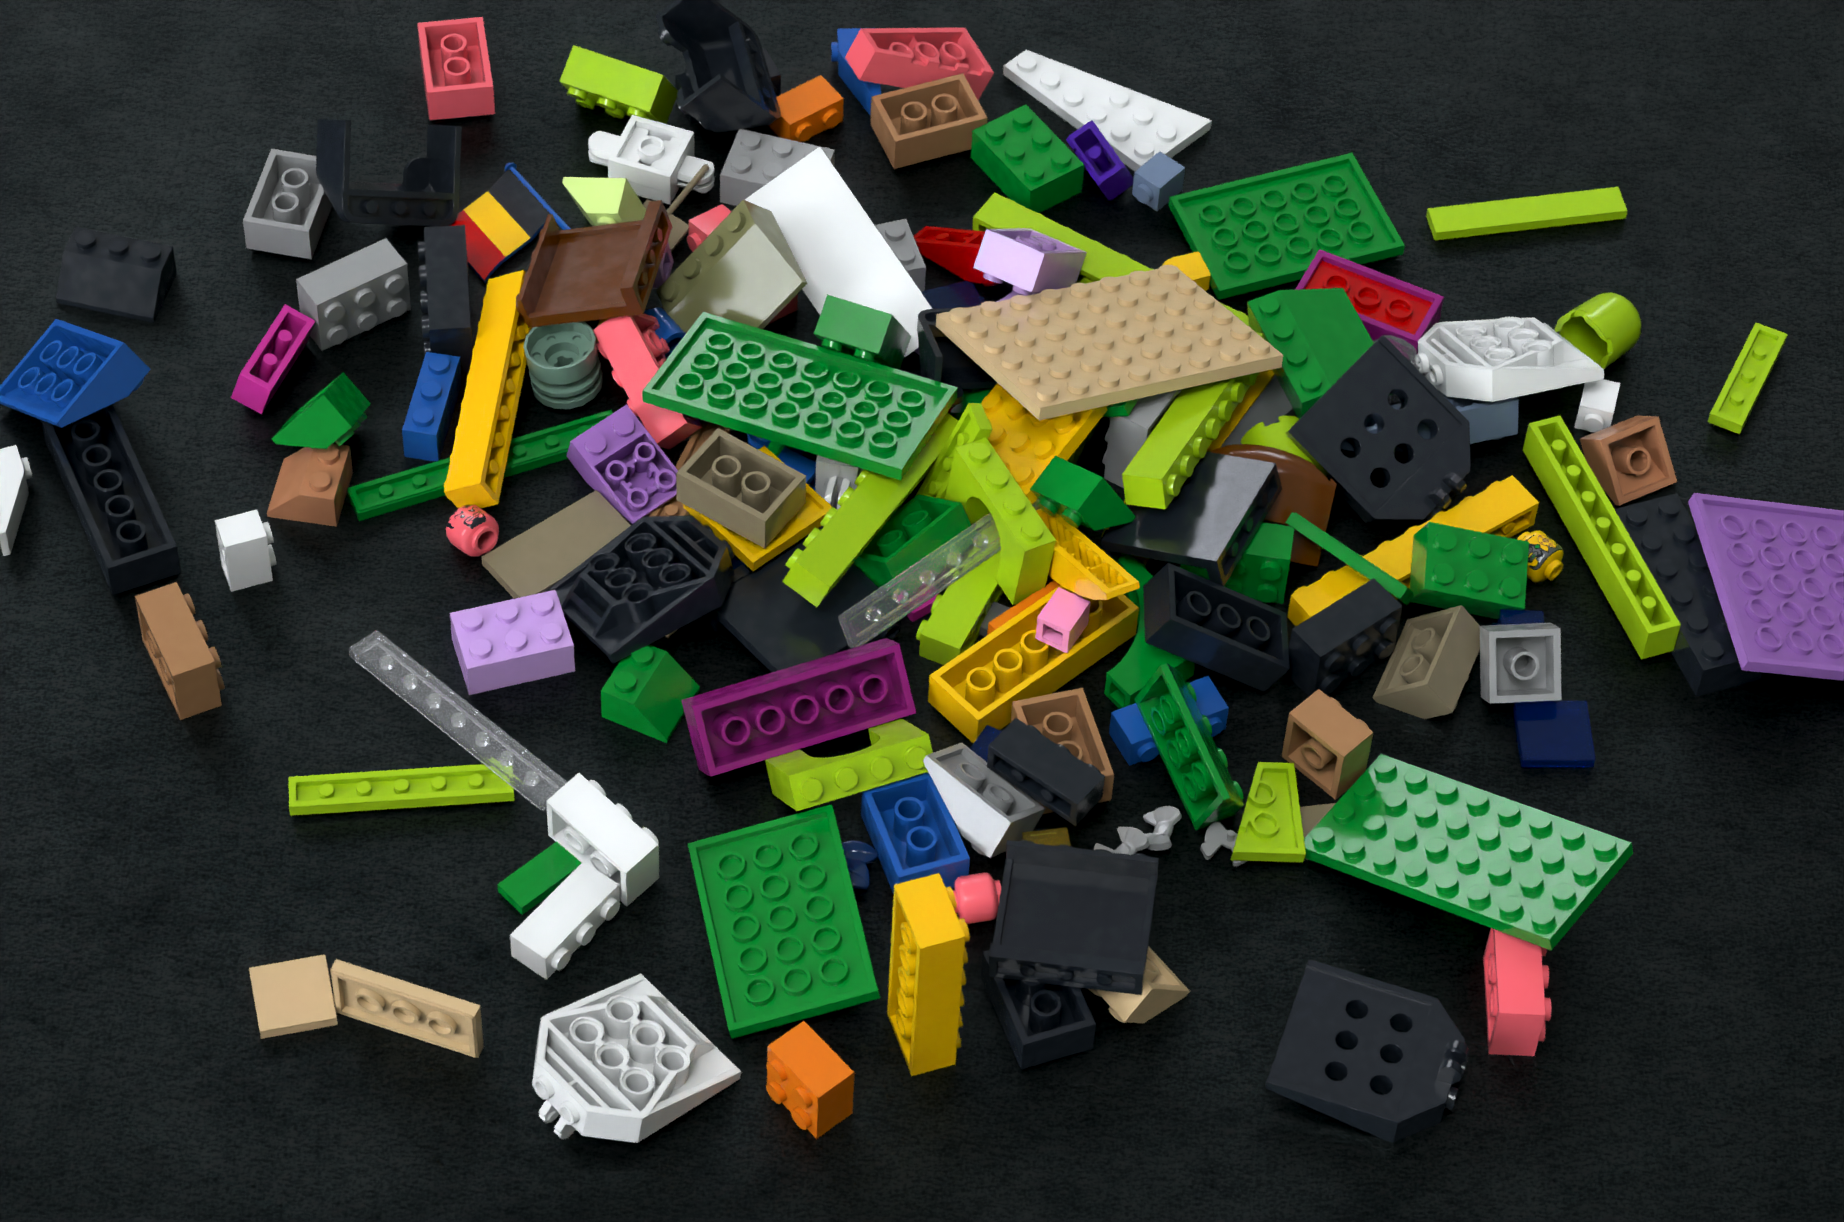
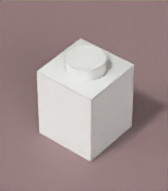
(1597, 405)

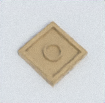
(293, 996)

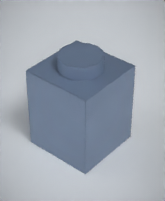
(1158, 181)

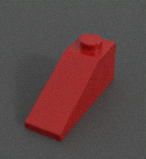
(953, 250)

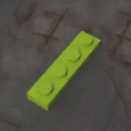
(1747, 378)
(971, 427)

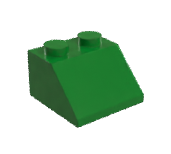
(1079, 496)
(648, 693)

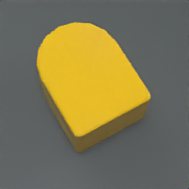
(1193, 267)

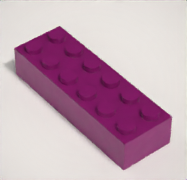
(798, 706)

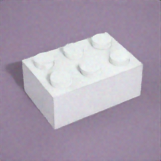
(603, 836)

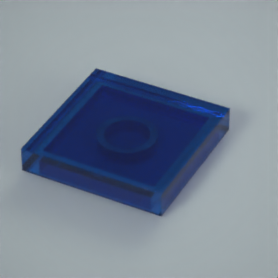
(1554, 734)

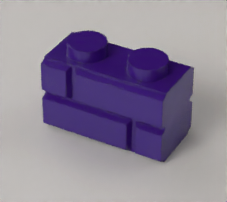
(1100, 160)

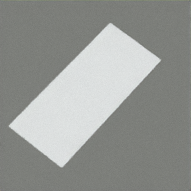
(839, 243)

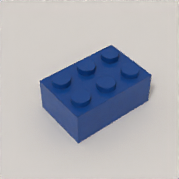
(913, 831)

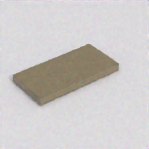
(554, 546)

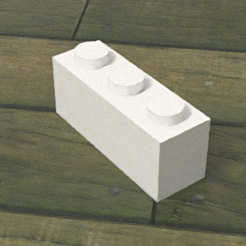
(565, 920)

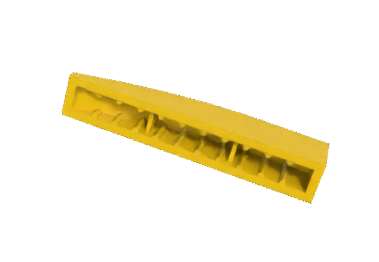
(1082, 565)

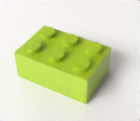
(617, 86)

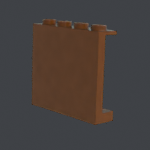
(593, 270)

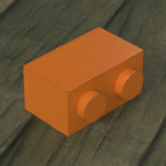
(808, 110)

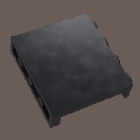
(1207, 520)
(783, 625)
(1074, 917)

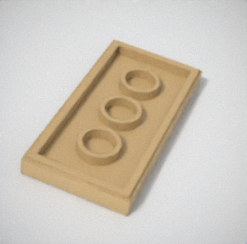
(407, 1008)

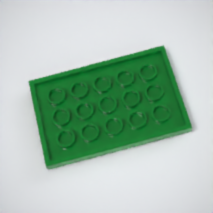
(1274, 224)
(782, 921)

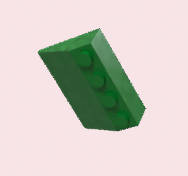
(1315, 334)
(1188, 748)

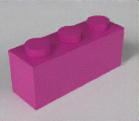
(273, 359)

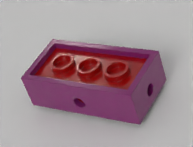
(1380, 300)

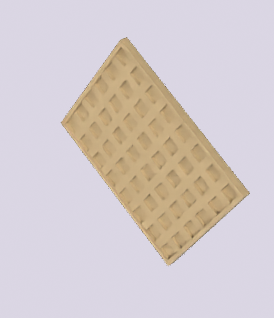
(1107, 341)

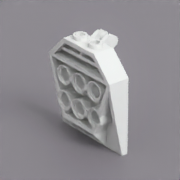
(1501, 359)
(624, 1064)

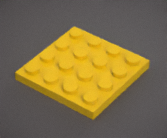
(1030, 443)

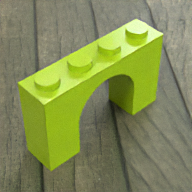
(985, 487)
(810, 781)

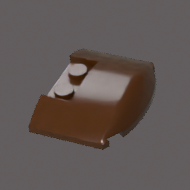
(1303, 492)

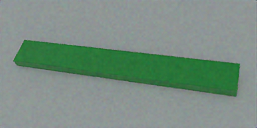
(428, 480)

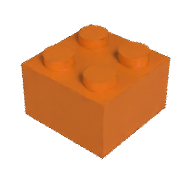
(809, 1080)

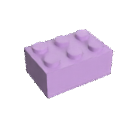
(1028, 260)
(512, 642)

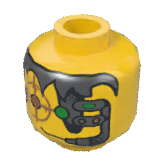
(1543, 556)

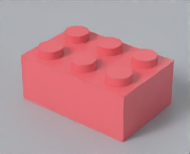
(456, 68)
(1515, 994)

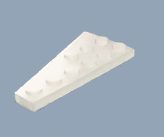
(1129, 120)

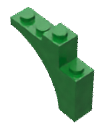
(1142, 659)

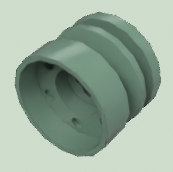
(563, 364)

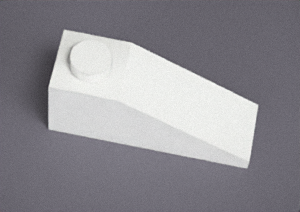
(12, 494)

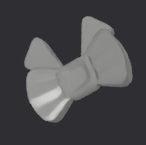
(1163, 819)
(1215, 838)
(1132, 841)

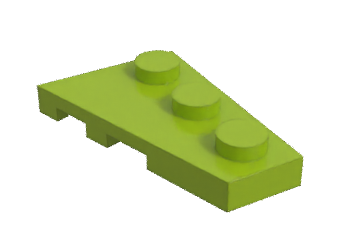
(1271, 818)

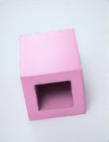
(1062, 620)

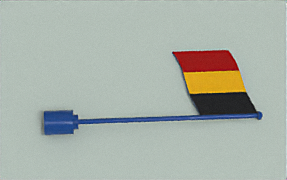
(510, 219)

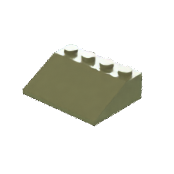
(735, 273)

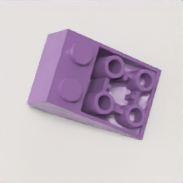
(624, 465)

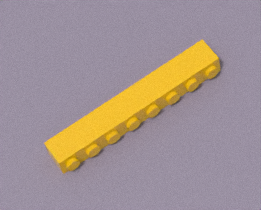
(489, 398)
(1499, 510)

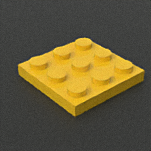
(797, 528)

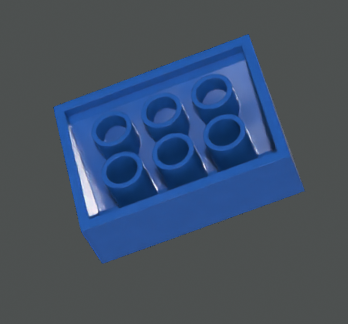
(72, 375)

